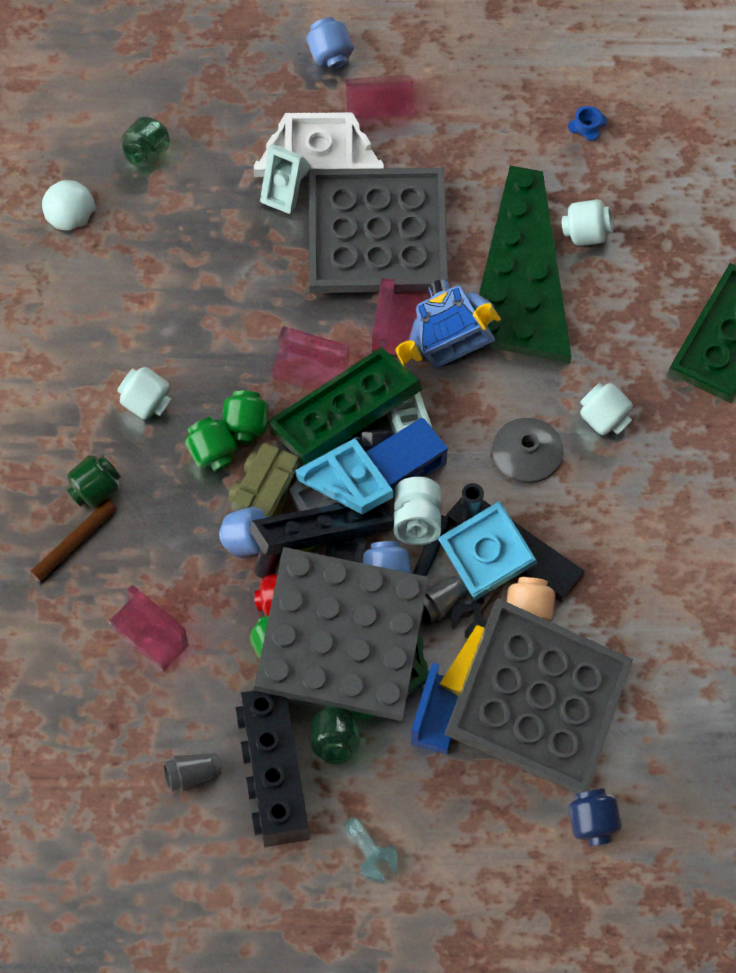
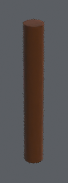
(73, 540)

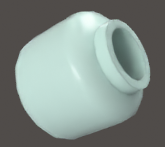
(588, 222)
(144, 393)
(606, 409)

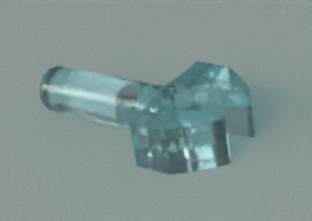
(371, 852)

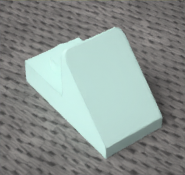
(283, 178)

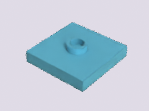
(487, 550)

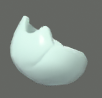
(68, 205)

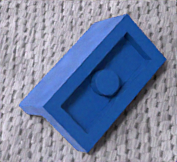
(409, 453)
(433, 714)

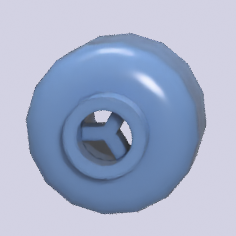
(329, 43)
(236, 533)
(388, 555)

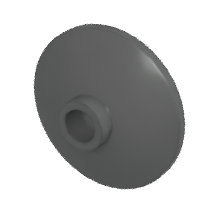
(525, 463)

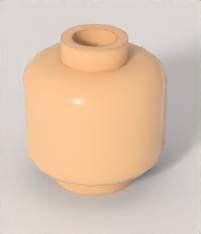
(533, 596)

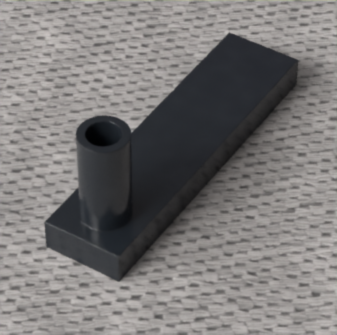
(312, 529)
(551, 565)

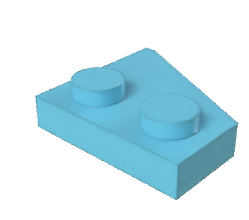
(347, 477)

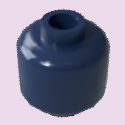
(595, 816)

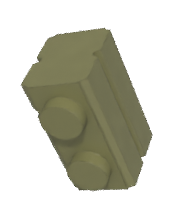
(266, 482)

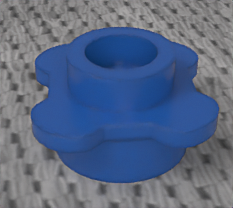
(588, 115)

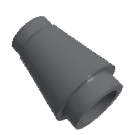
(441, 599)
(190, 770)

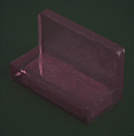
(380, 96)
(393, 317)
(308, 359)
(150, 629)

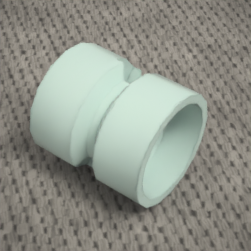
(417, 511)

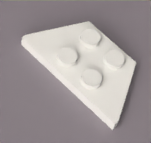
(324, 141)

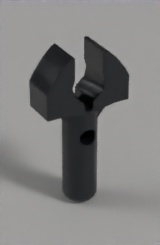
(371, 437)
(475, 608)

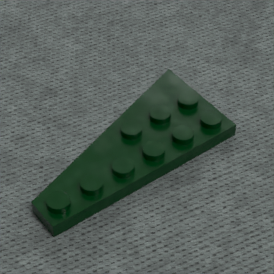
(524, 273)

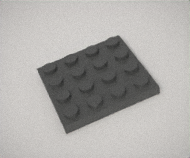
(376, 228)
(341, 634)
(539, 697)

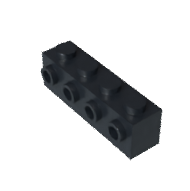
(274, 768)

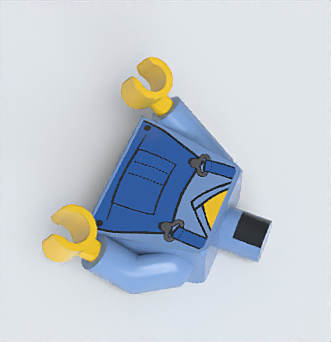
(448, 325)

